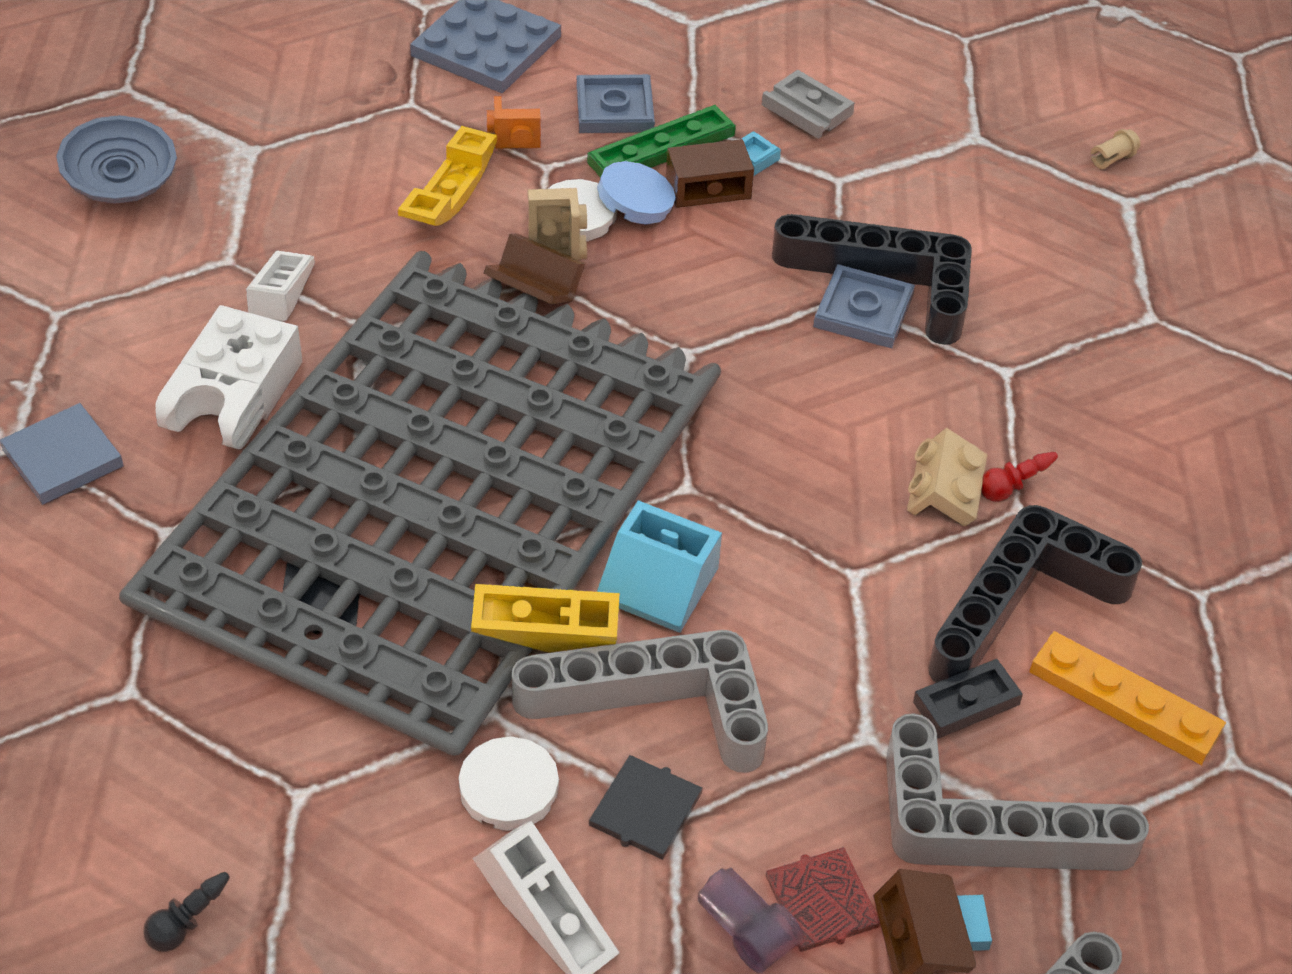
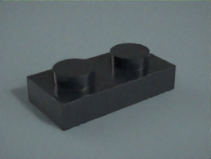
(968, 697)

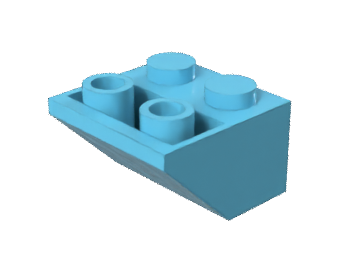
(661, 565)

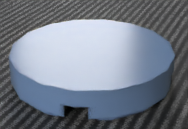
(636, 191)

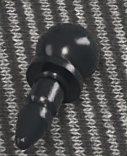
(168, 927)

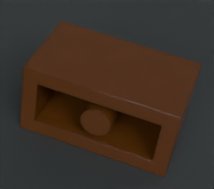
(710, 173)

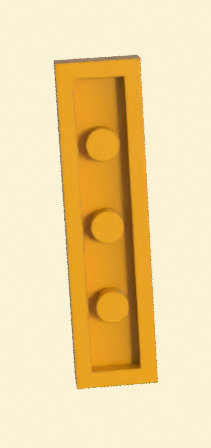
(1127, 697)

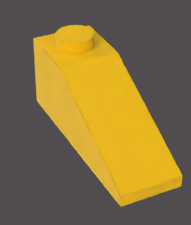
(546, 617)

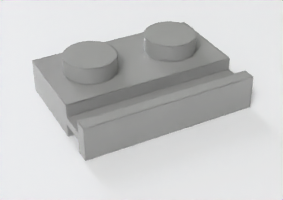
(808, 103)

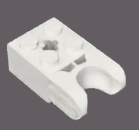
(232, 372)

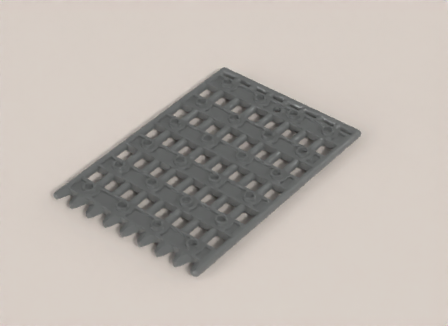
(407, 506)

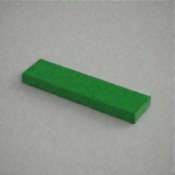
(651, 145)

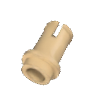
(1123, 144)

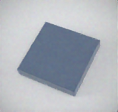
(614, 103)
(864, 306)
(61, 453)

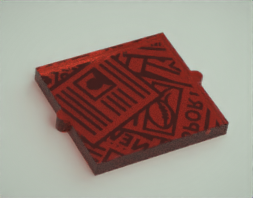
(824, 898)

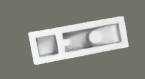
(545, 900)

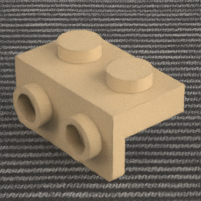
(557, 220)
(948, 477)

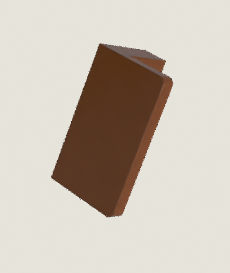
(537, 270)
(923, 924)

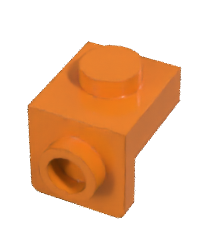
(514, 126)

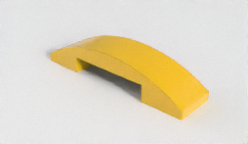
(454, 181)

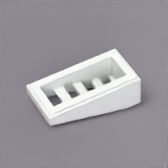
(275, 290)

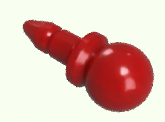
(1000, 483)

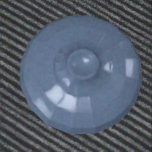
(116, 159)

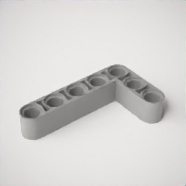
(660, 672)
(996, 820)

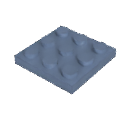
(486, 42)

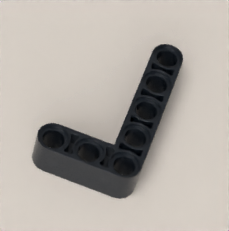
(887, 251)
(1032, 543)

